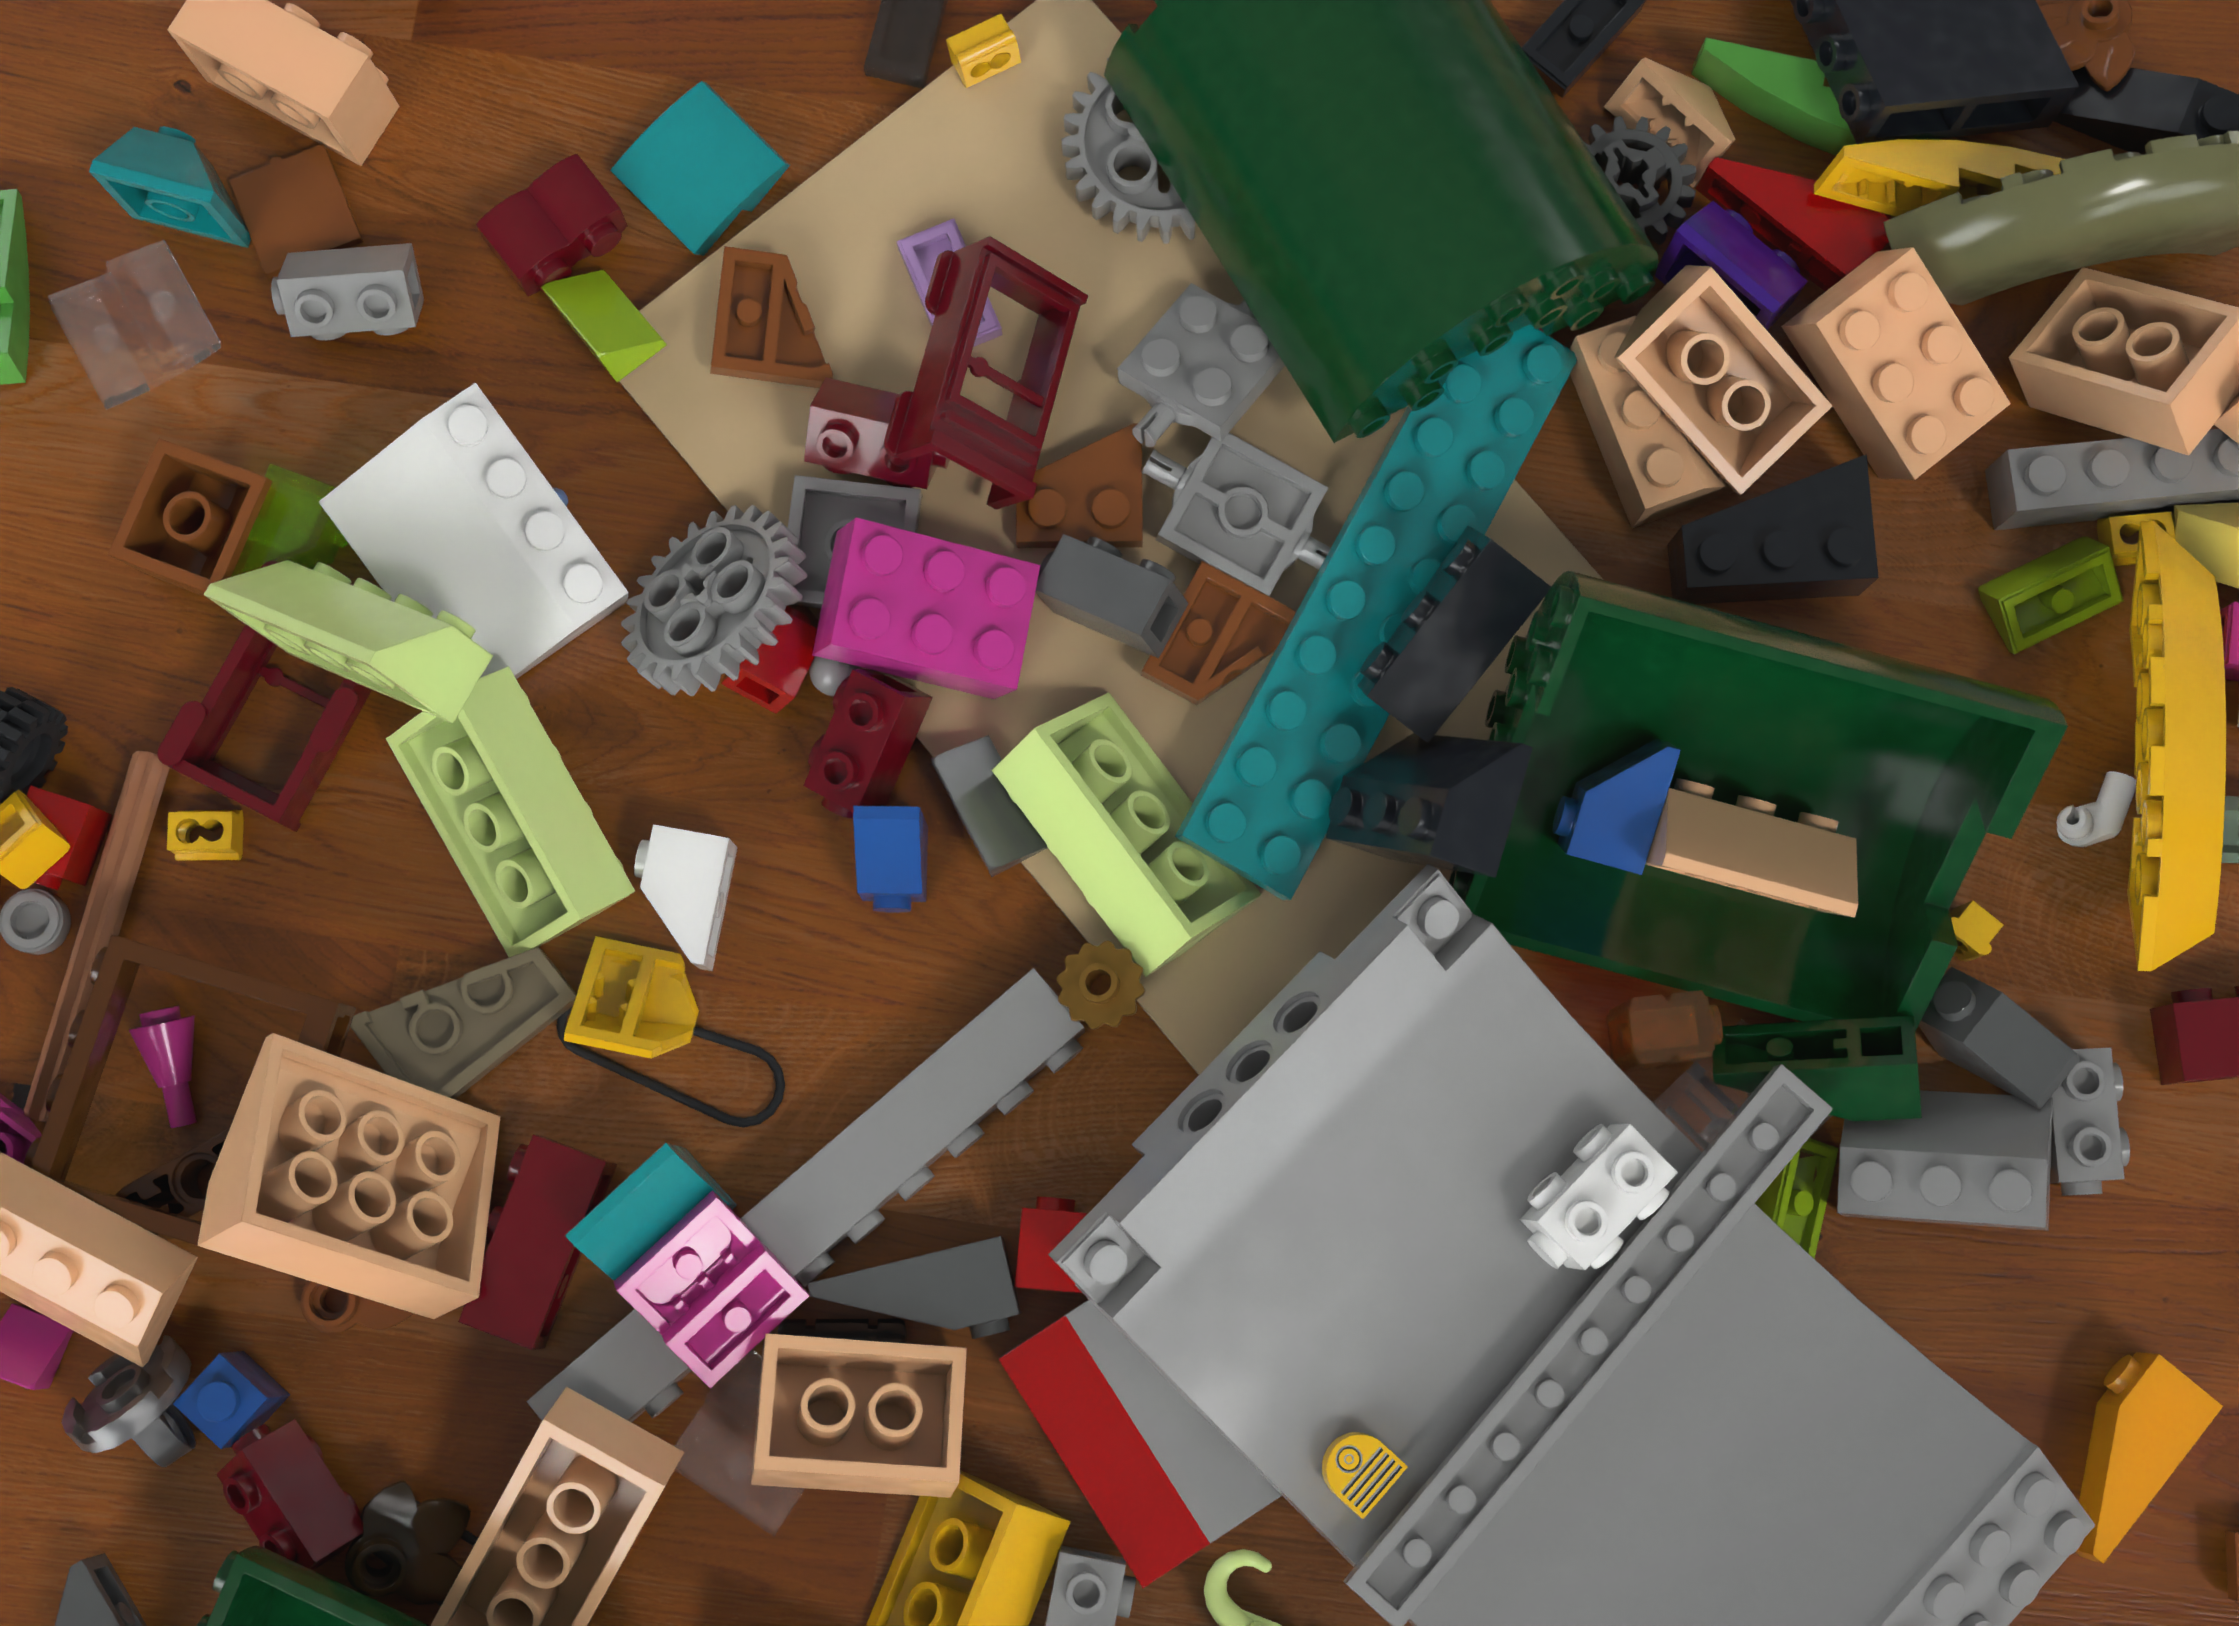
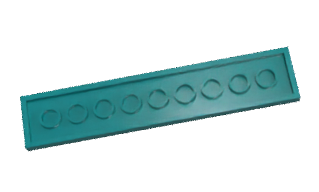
(1307, 716)

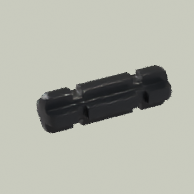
(854, 1329)

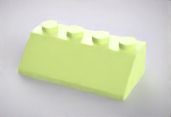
(359, 633)
(511, 815)
(1113, 826)

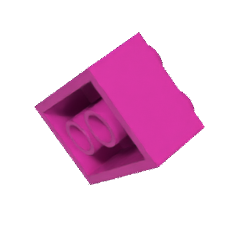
(926, 609)

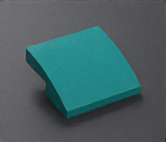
(699, 167)

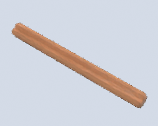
(102, 914)

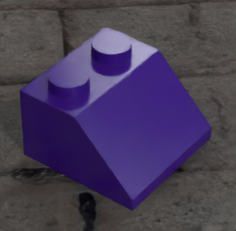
(1724, 240)

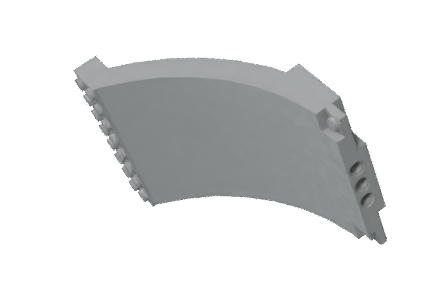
(1346, 1253)

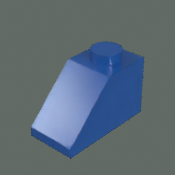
(1618, 808)
(891, 856)

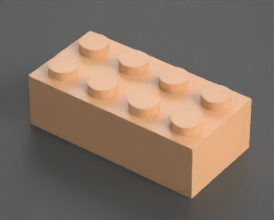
(562, 1521)

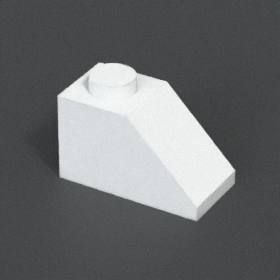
(688, 886)

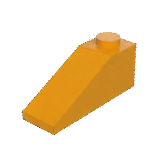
(2136, 1443)

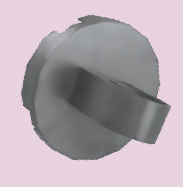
(135, 1405)

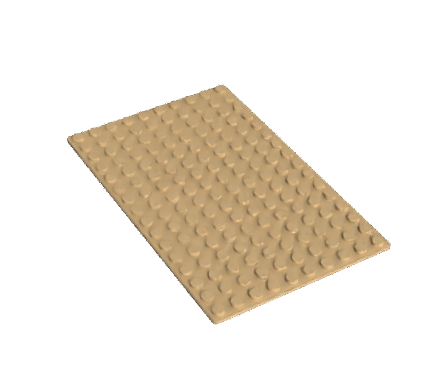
(1000, 171)

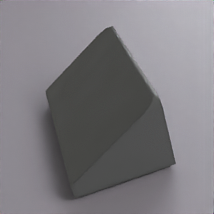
(984, 806)

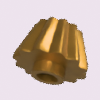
(1084, 969)

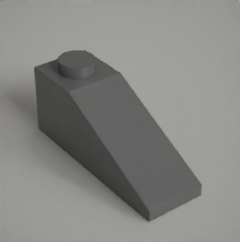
(943, 1288)

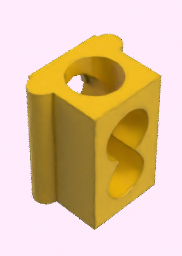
(983, 50)
(2110, 529)
(226, 848)
(1974, 929)

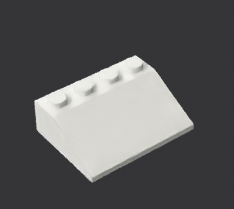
(476, 532)

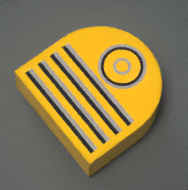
(1360, 1470)

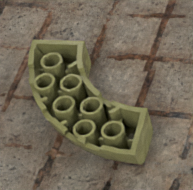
(2090, 214)

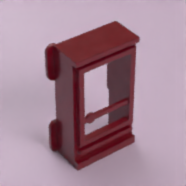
(943, 420)
(205, 725)

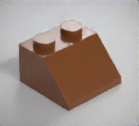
(189, 518)

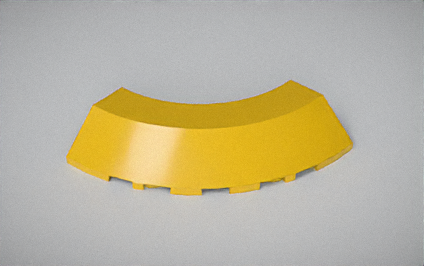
(2177, 750)

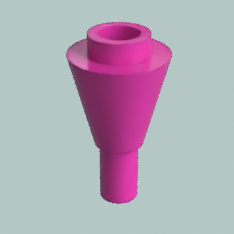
(167, 1049)

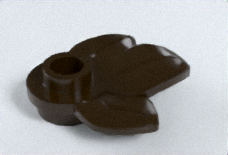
(417, 1541)

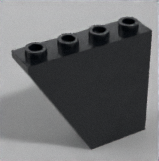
(1937, 66)

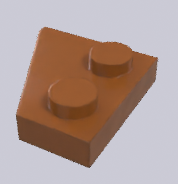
(1087, 496)
(1218, 636)

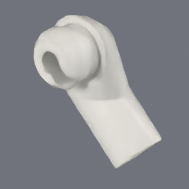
(2100, 819)

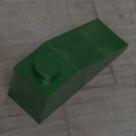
(1854, 1065)

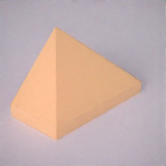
(1679, 104)

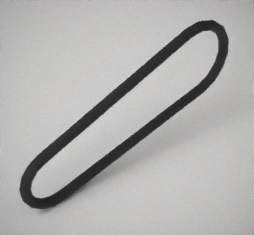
(678, 1096)

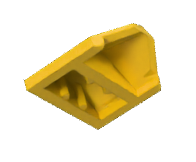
(632, 1001)

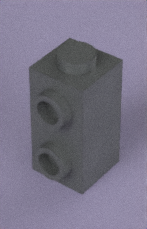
(1111, 594)

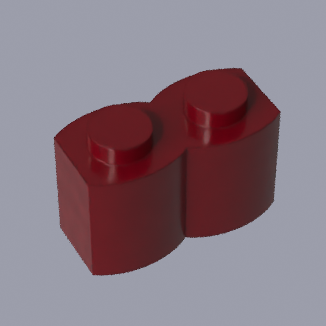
(553, 225)

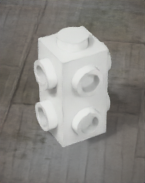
(1596, 1198)

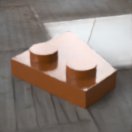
(763, 323)

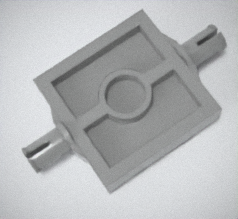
(1200, 366)
(1240, 511)

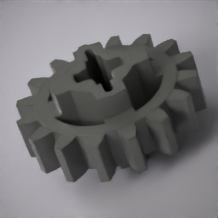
(1647, 161)

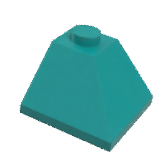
(169, 184)

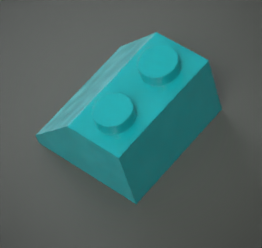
(643, 1209)

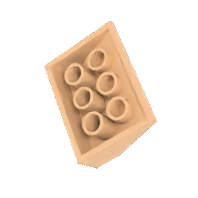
(354, 1181)

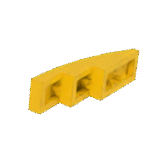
(1914, 172)

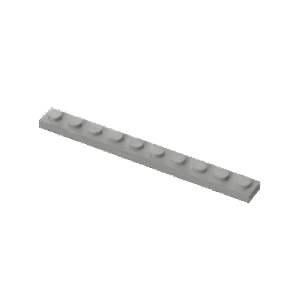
(1586, 1347)

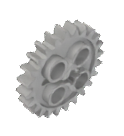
(1104, 146)
(714, 600)

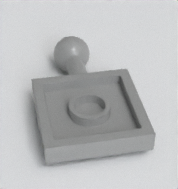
(815, 516)

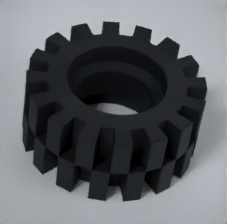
(27, 741)

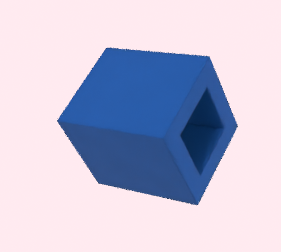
(231, 1398)

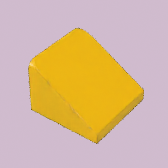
(27, 841)

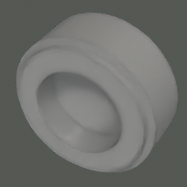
(35, 921)

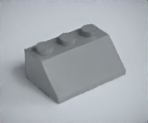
(1958, 1164)

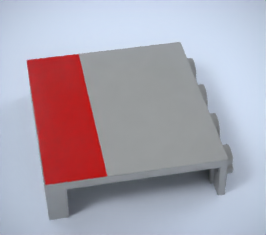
(1133, 1443)

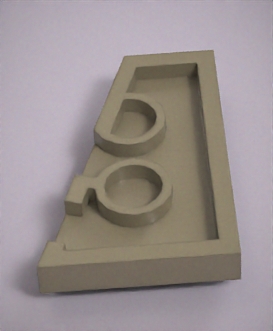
(467, 1026)

